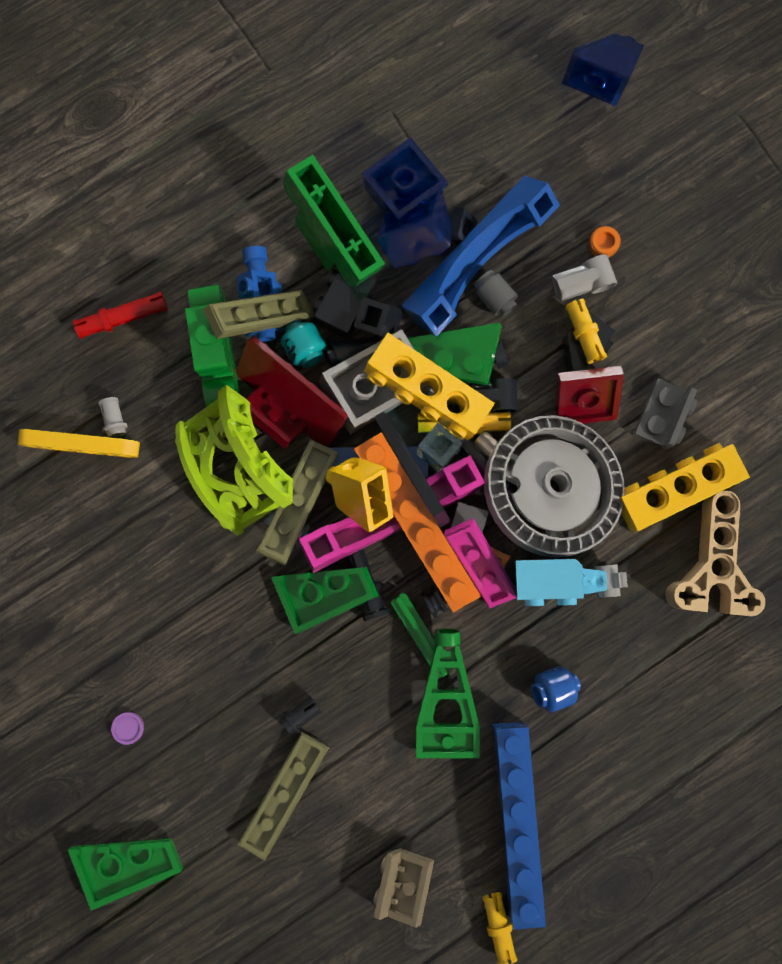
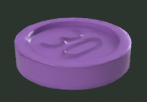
(127, 728)

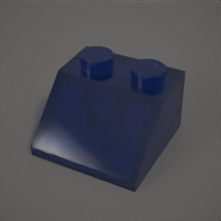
(603, 67)
(403, 180)
(418, 234)

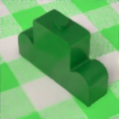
(330, 224)
(211, 356)

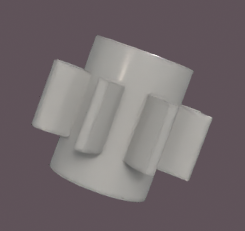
(615, 581)

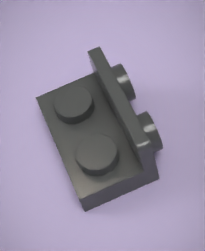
(665, 414)

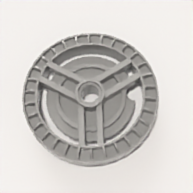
(575, 472)

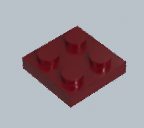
(589, 394)

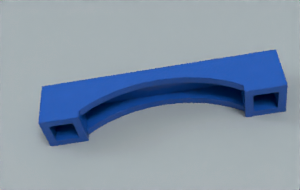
(522, 208)
(520, 825)

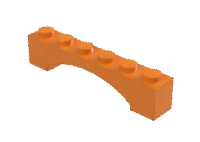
(421, 526)

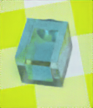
(439, 447)

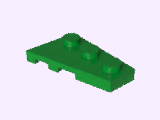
(462, 352)
(322, 595)
(122, 868)

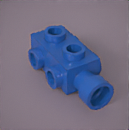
(258, 283)

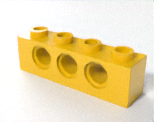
(446, 387)
(726, 471)

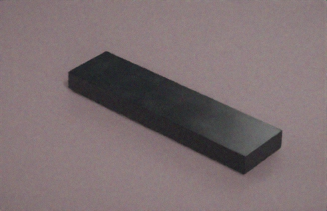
(412, 469)

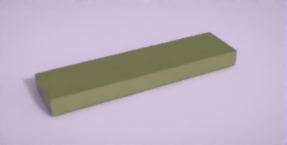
(257, 313)
(289, 521)
(283, 795)

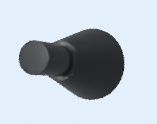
(342, 350)

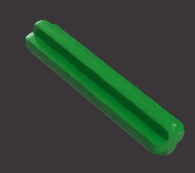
(417, 629)

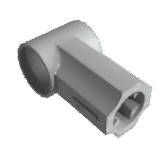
(592, 276)

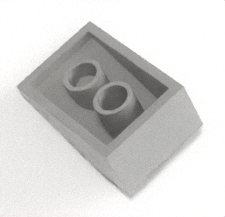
(356, 393)

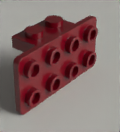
(285, 400)

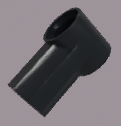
(501, 392)

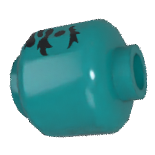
(303, 344)

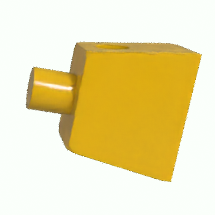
(362, 492)

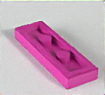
(481, 563)

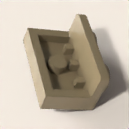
(403, 887)

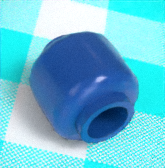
(555, 689)

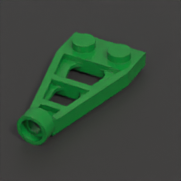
(447, 739)

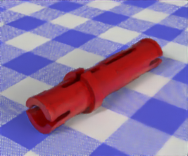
(119, 315)

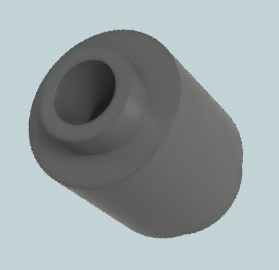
(496, 293)

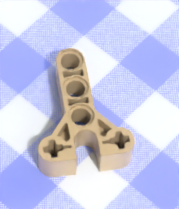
(731, 579)

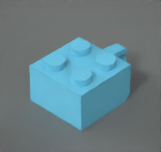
(556, 580)

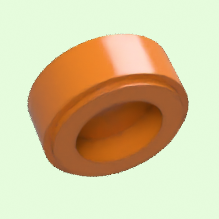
(604, 241)

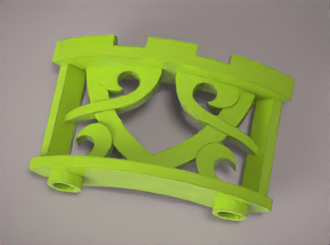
(231, 418)

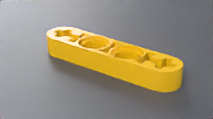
(78, 443)

